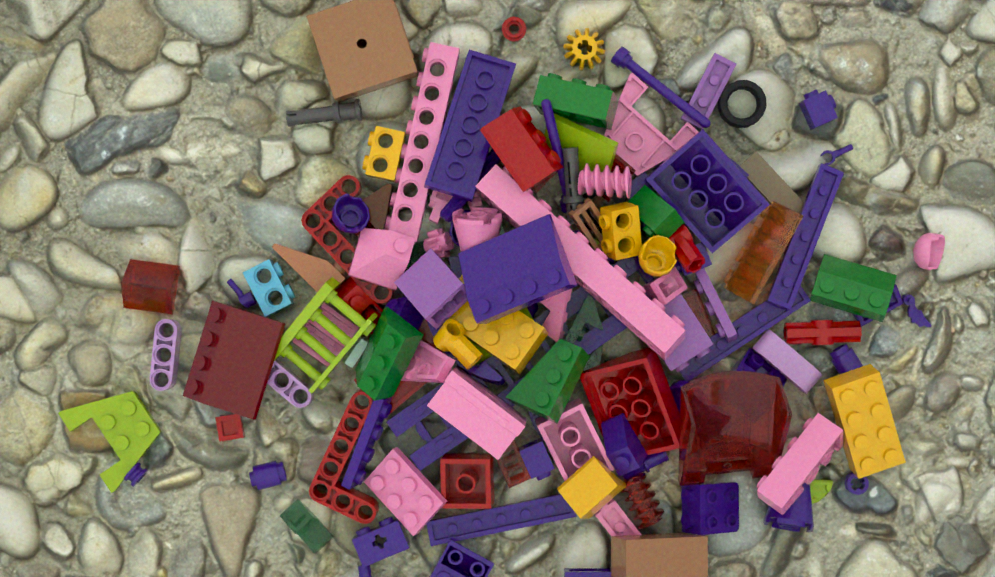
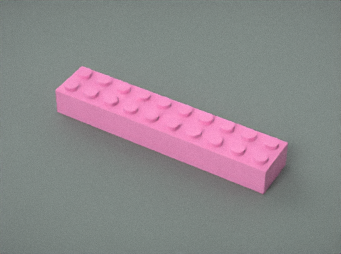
(591, 267)

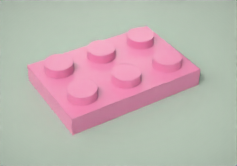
(405, 491)

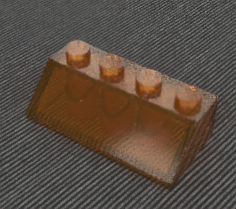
(762, 252)

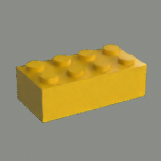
(508, 339)
(866, 421)

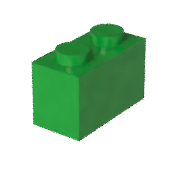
(656, 214)

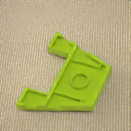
(125, 426)

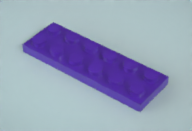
(461, 144)

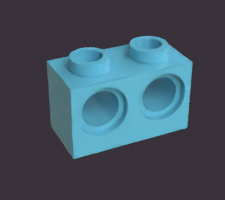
(263, 291)

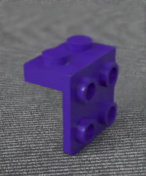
(710, 508)

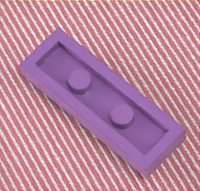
(710, 87)
(714, 306)

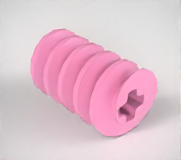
(605, 181)

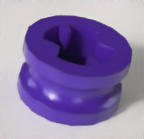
(135, 474)
(847, 482)

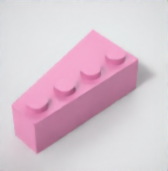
(800, 463)

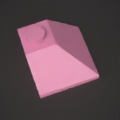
(381, 256)

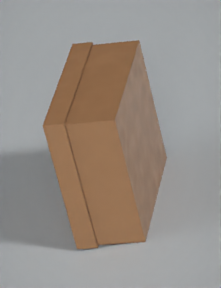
(362, 47)
(659, 555)

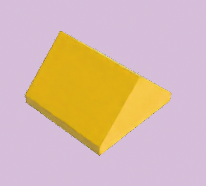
(590, 488)

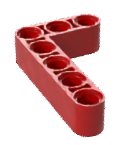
(342, 244)
(340, 458)

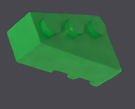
(551, 381)

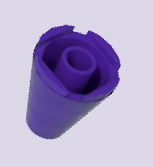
(798, 515)

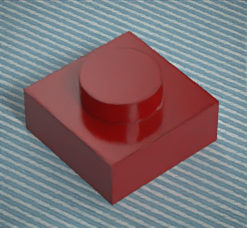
(230, 427)

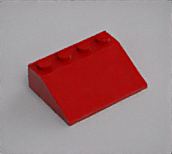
(640, 391)

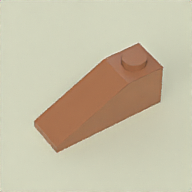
(311, 268)

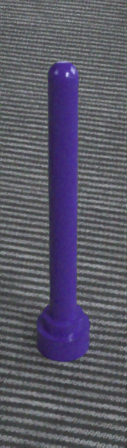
(623, 59)
(555, 144)

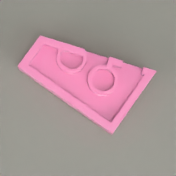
(428, 365)

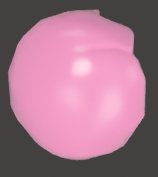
(929, 250)

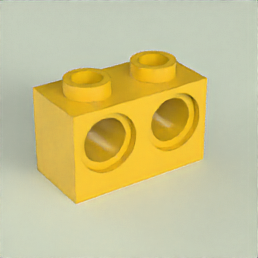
(390, 154)
(626, 229)

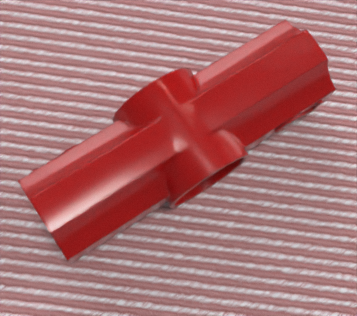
(686, 251)
(822, 332)

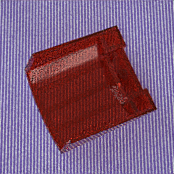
(731, 425)

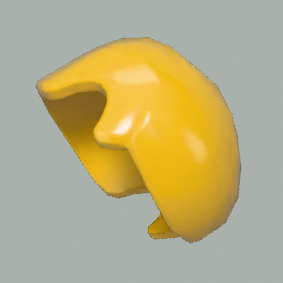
(657, 256)

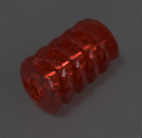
(642, 500)

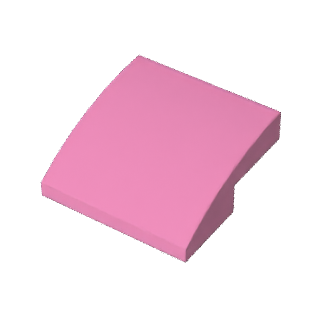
(324, 336)

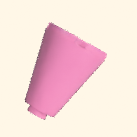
(476, 226)

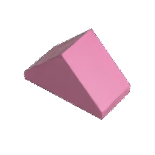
(665, 287)

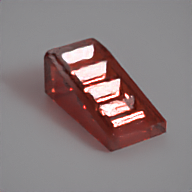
(518, 478)

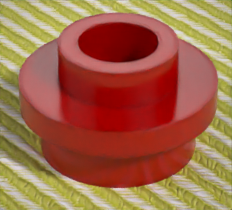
(514, 21)

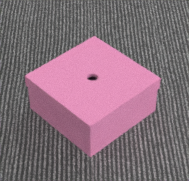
(477, 412)

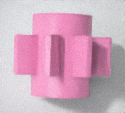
(439, 242)

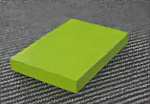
(592, 146)

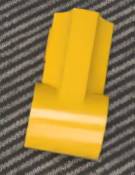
(451, 338)

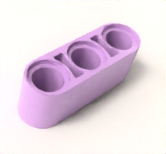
(787, 361)
(158, 365)
(293, 386)

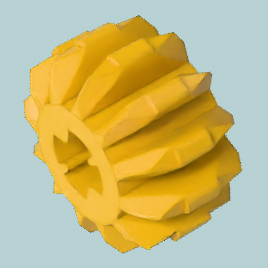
(592, 45)

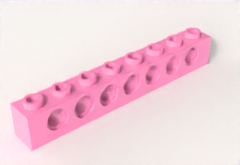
(434, 55)

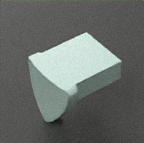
(355, 352)

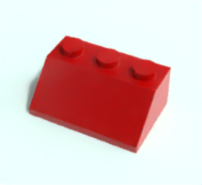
(522, 148)

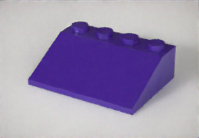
(707, 191)
(515, 270)

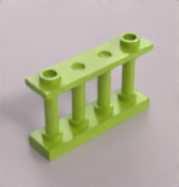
(314, 313)

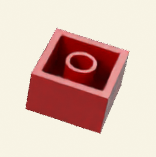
(467, 480)

